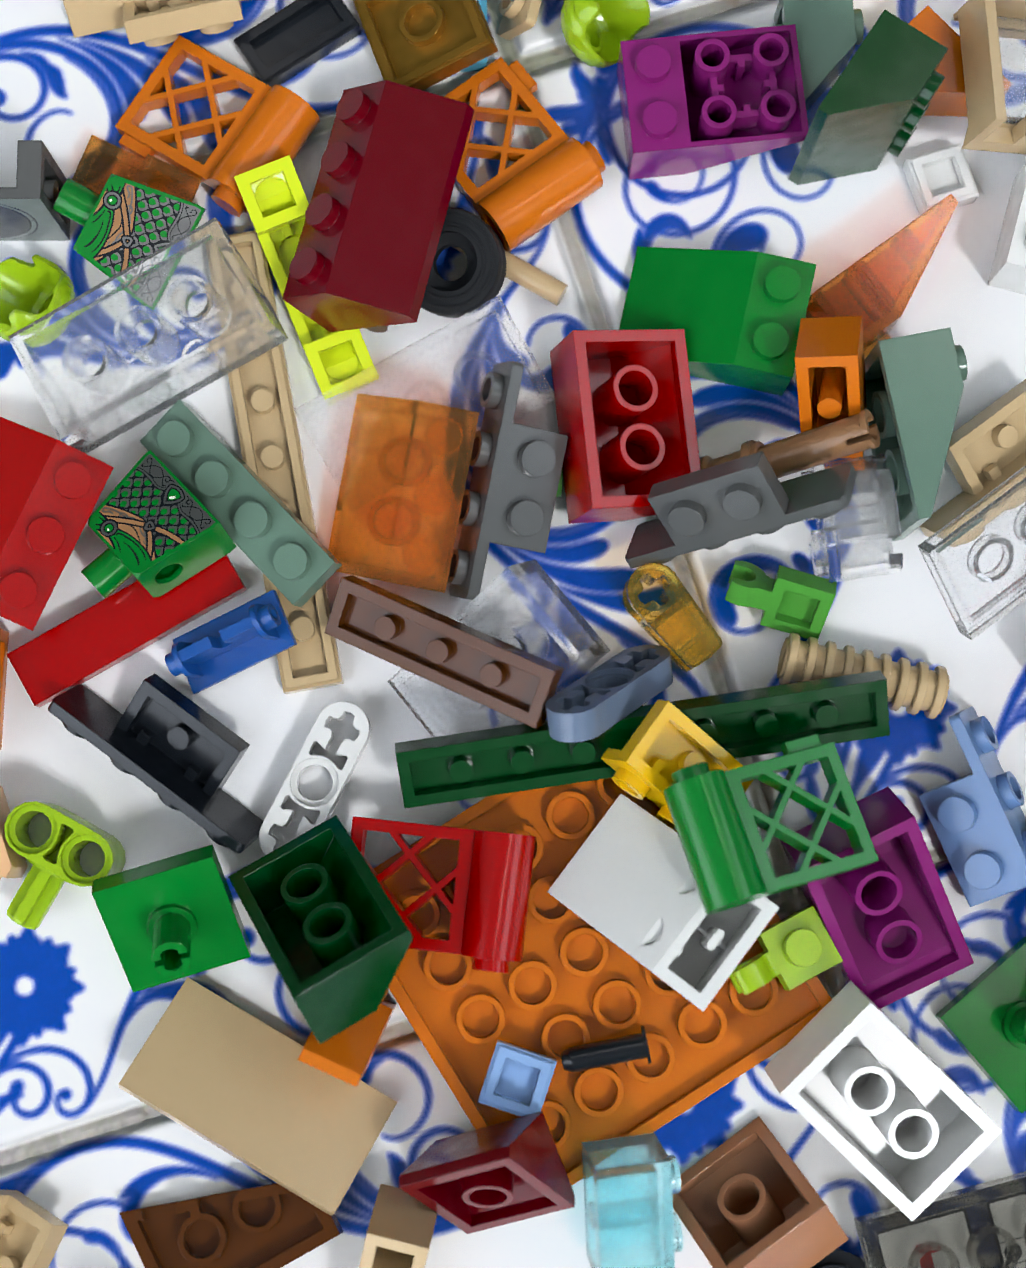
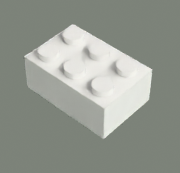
(881, 1100)

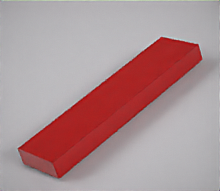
(117, 630)

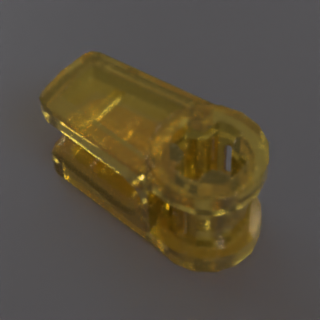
(676, 623)

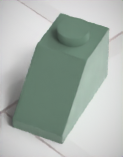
(825, 39)

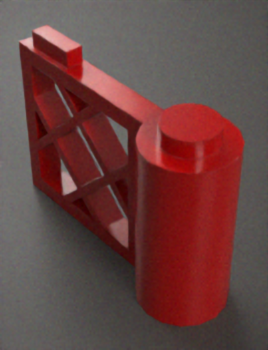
(488, 890)

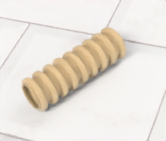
(907, 685)

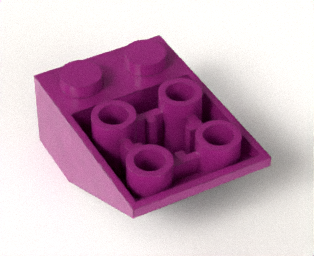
(709, 98)

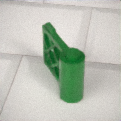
(722, 829)

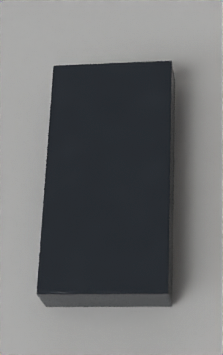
(296, 38)

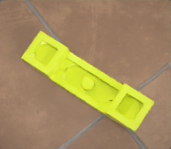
(278, 216)

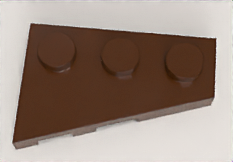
(230, 1230)

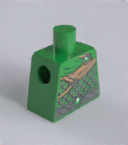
(124, 221)
(153, 532)

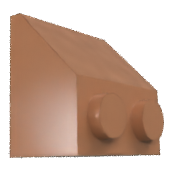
(755, 1206)

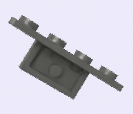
(510, 483)
(733, 503)

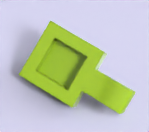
(792, 951)

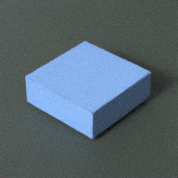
(517, 1079)

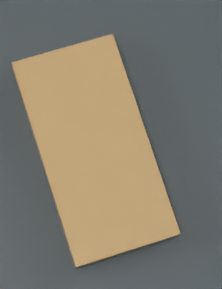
(254, 1098)

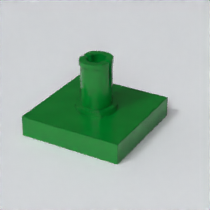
(171, 918)
(991, 1024)

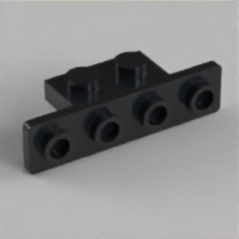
(171, 750)

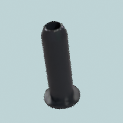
(606, 1052)

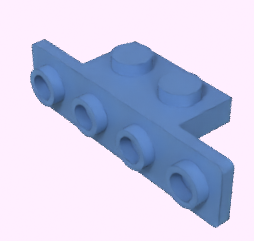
(980, 816)

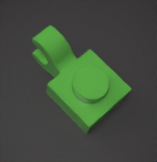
(789, 601)

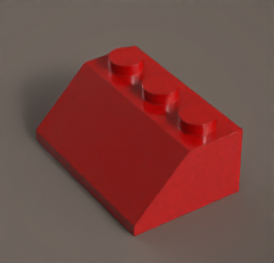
(625, 418)
(43, 510)

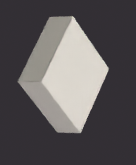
(939, 174)

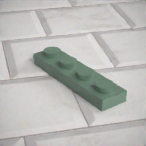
(242, 504)

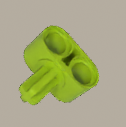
(56, 859)

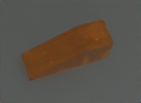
(885, 277)

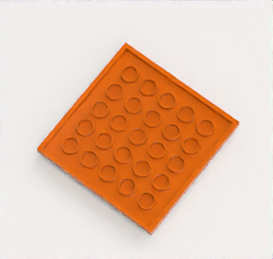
(576, 991)

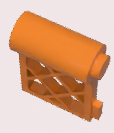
(266, 129)
(541, 180)

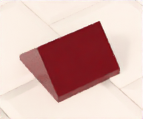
(492, 1175)

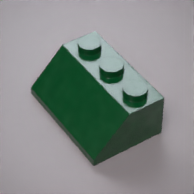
(872, 103)
(325, 926)

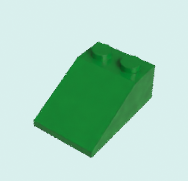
(734, 306)

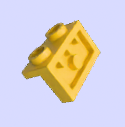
(658, 749)

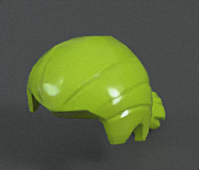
(598, 26)
(30, 292)

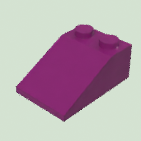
(889, 915)

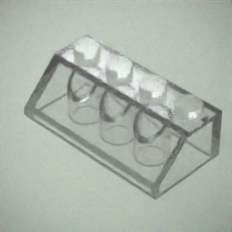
(147, 338)

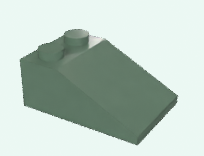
(914, 401)

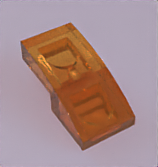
(104, 159)

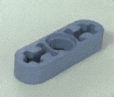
(609, 693)

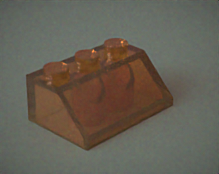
(402, 490)

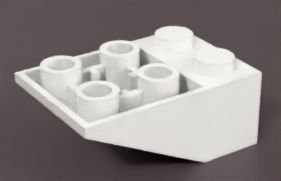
(641, 895)

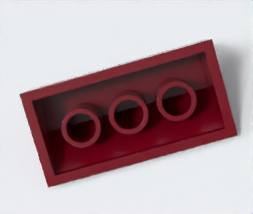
(378, 207)

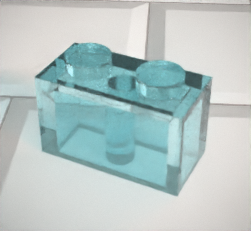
(630, 1203)

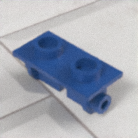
(231, 642)

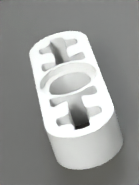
(324, 736)

